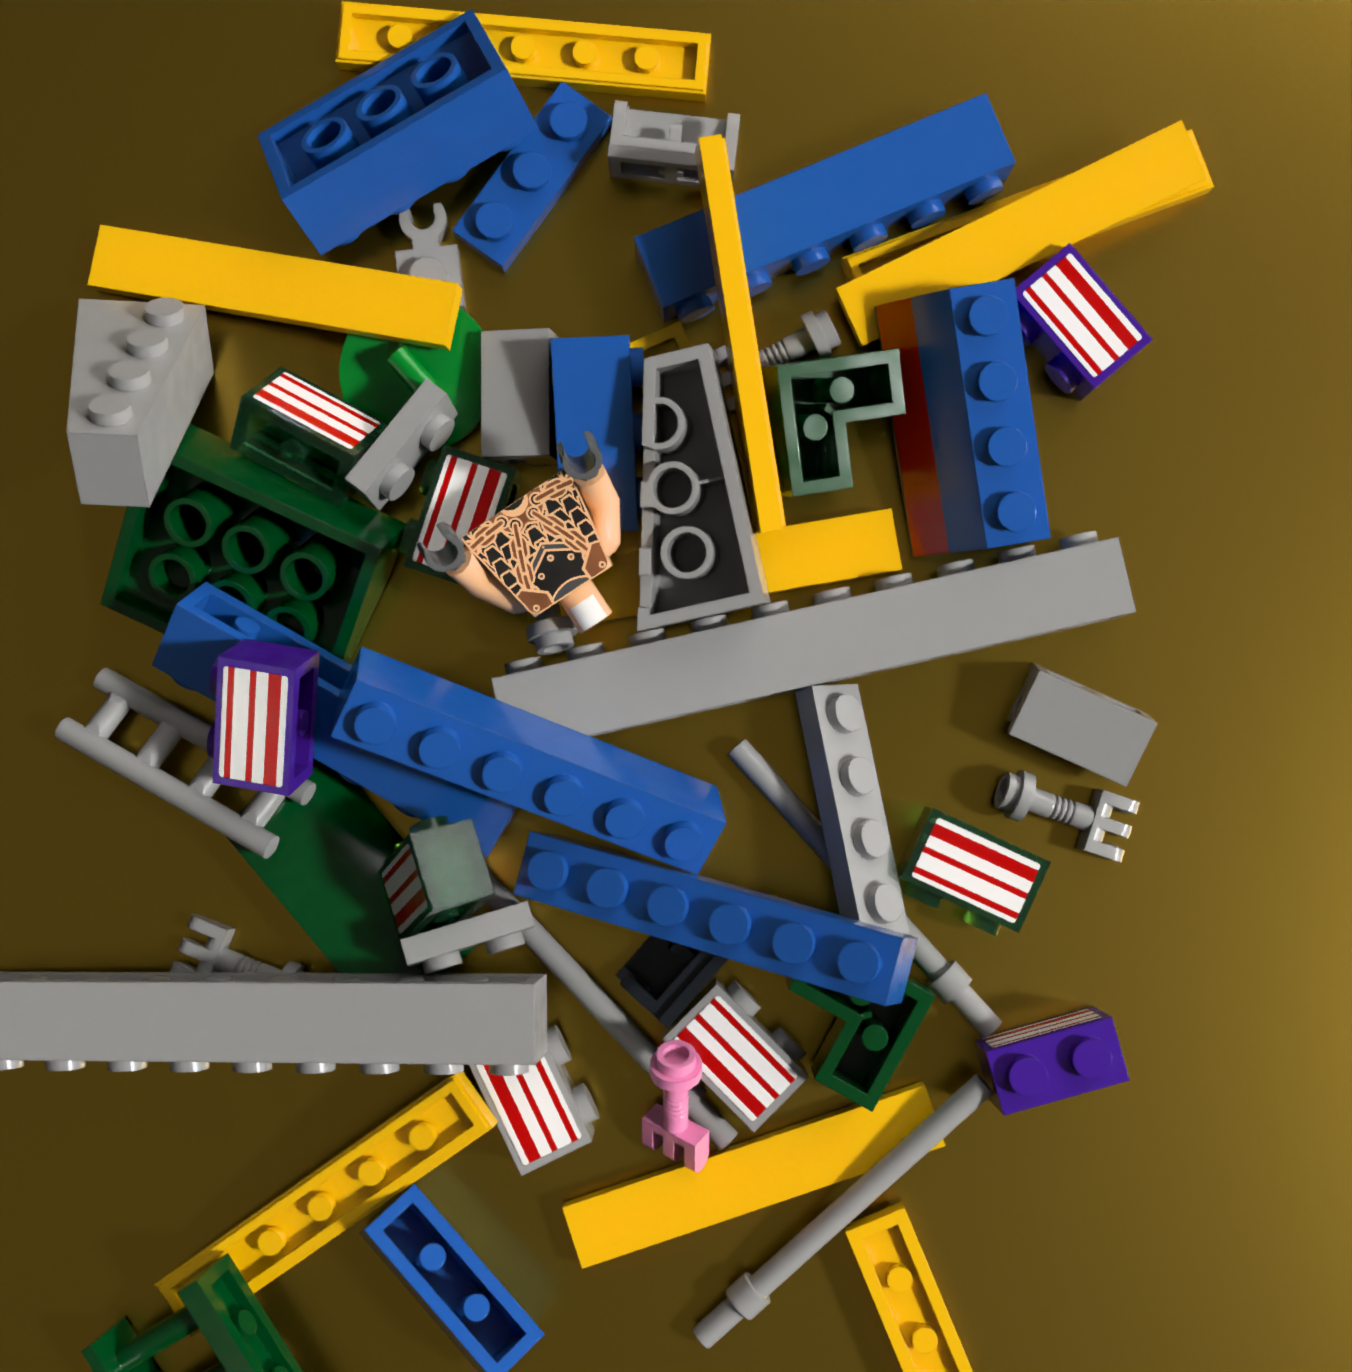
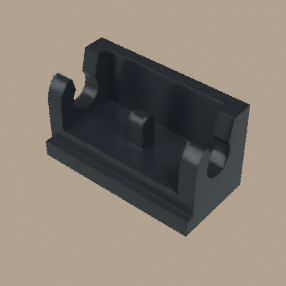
(667, 976)

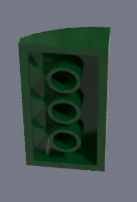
(331, 874)

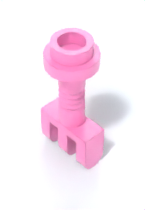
(676, 1070)

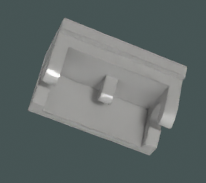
(663, 144)
(518, 397)
(1080, 724)

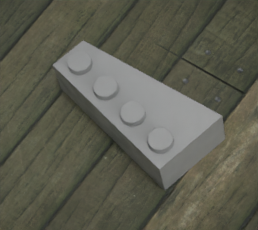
(133, 394)
(696, 514)

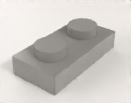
(389, 462)
(442, 946)

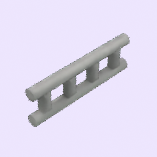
(144, 767)

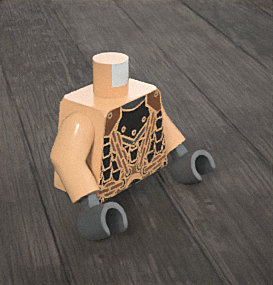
(542, 544)

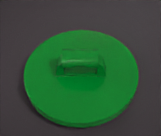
(387, 373)

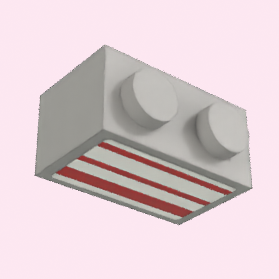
(739, 1055)
(540, 1110)

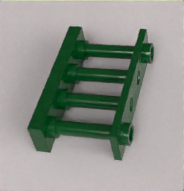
(224, 1311)

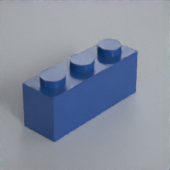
(596, 395)
(451, 1283)

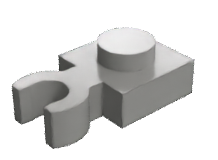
(428, 257)

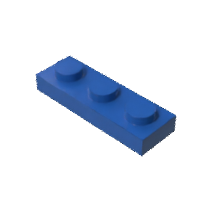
(533, 177)

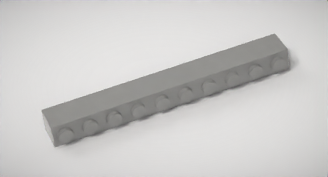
(825, 641)
(274, 1019)

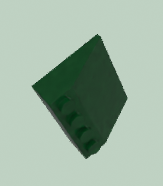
(257, 541)

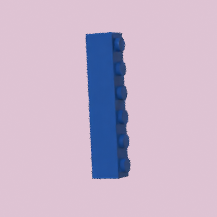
(834, 206)
(214, 621)
(527, 761)
(718, 918)

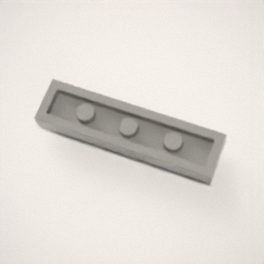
(851, 806)

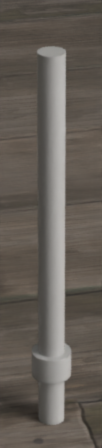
(946, 978)
(609, 1014)
(751, 1292)

